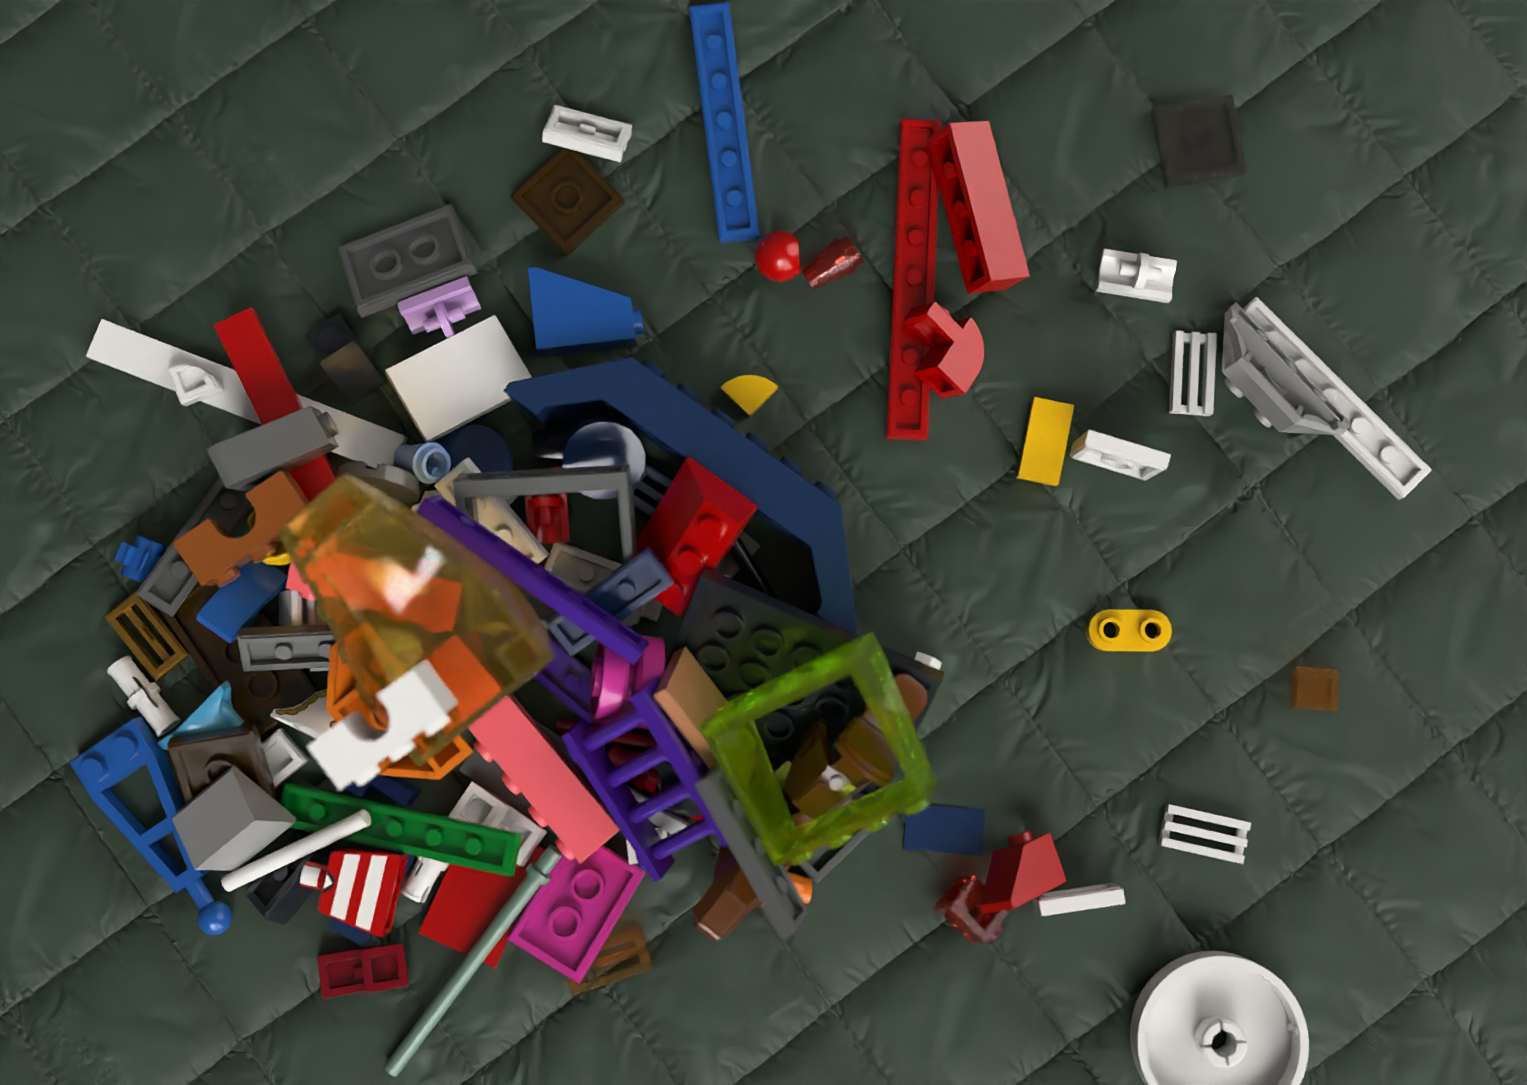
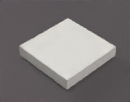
(1119, 455)

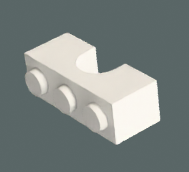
(354, 747)

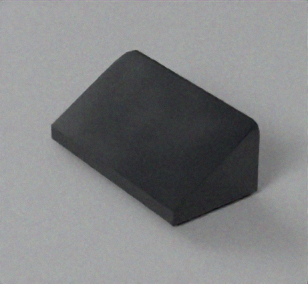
(279, 892)

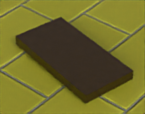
(252, 692)

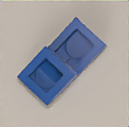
(241, 600)

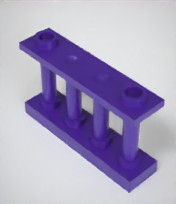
(610, 781)

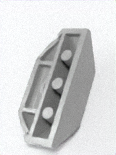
(1273, 381)

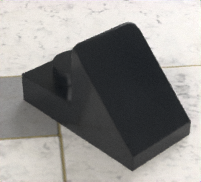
(345, 359)

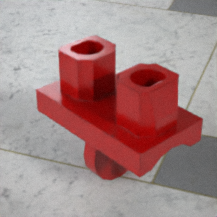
(548, 517)

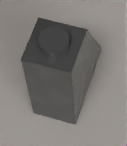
(273, 447)

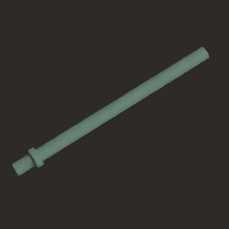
(537, 874)

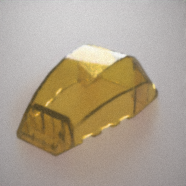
(409, 595)

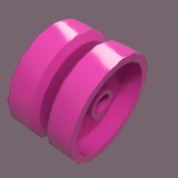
(617, 680)

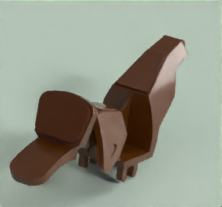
(810, 788)

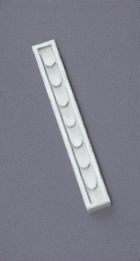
(148, 360)

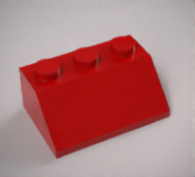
(694, 530)

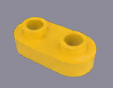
(1130, 630)

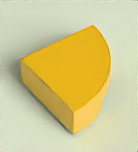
(749, 392)

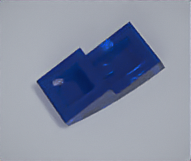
(393, 786)

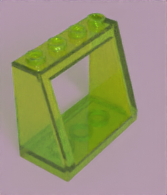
(748, 769)

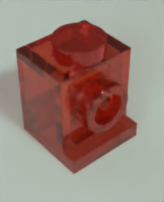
(956, 903)

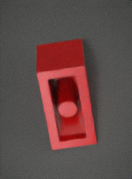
(1021, 871)

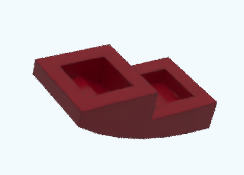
(362, 970)

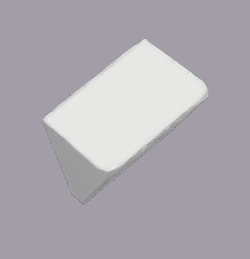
(292, 609)

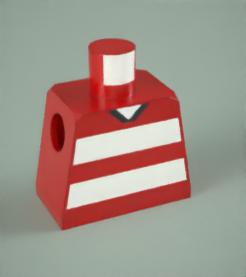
(359, 886)

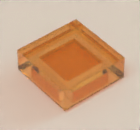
(1315, 688)

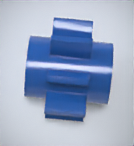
(139, 557)

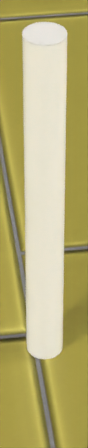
(296, 850)

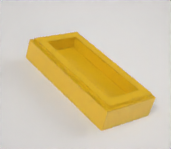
(1045, 441)

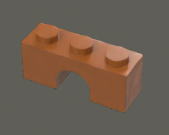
(217, 555)

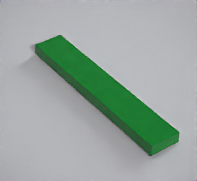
(407, 829)

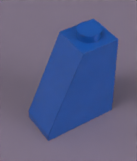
(580, 316)

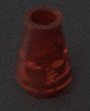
(833, 263)

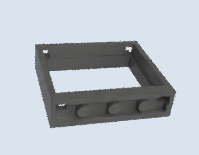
(557, 480)

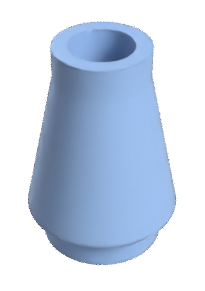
(425, 460)

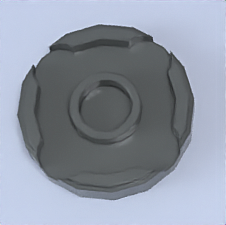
(386, 478)

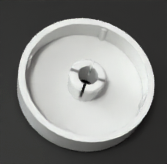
(1212, 992)

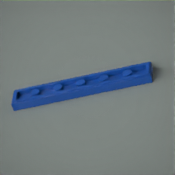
(724, 123)

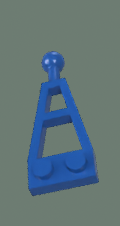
(111, 763)

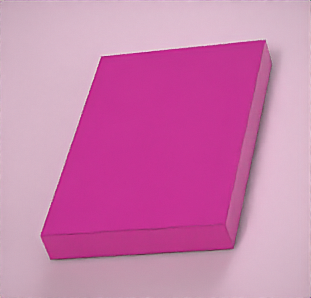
(577, 911)

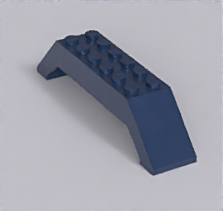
(685, 429)

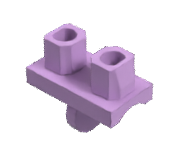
(440, 307)

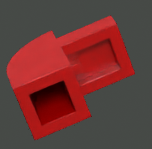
(954, 350)

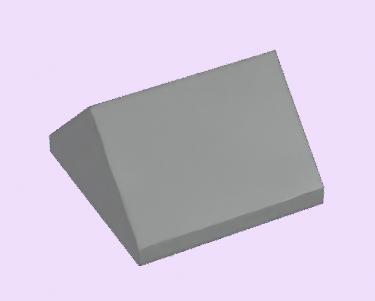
(229, 822)

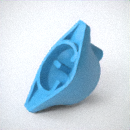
(212, 714)

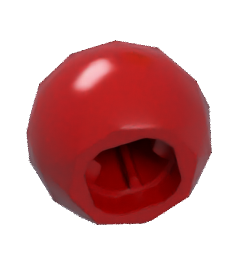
(778, 256)

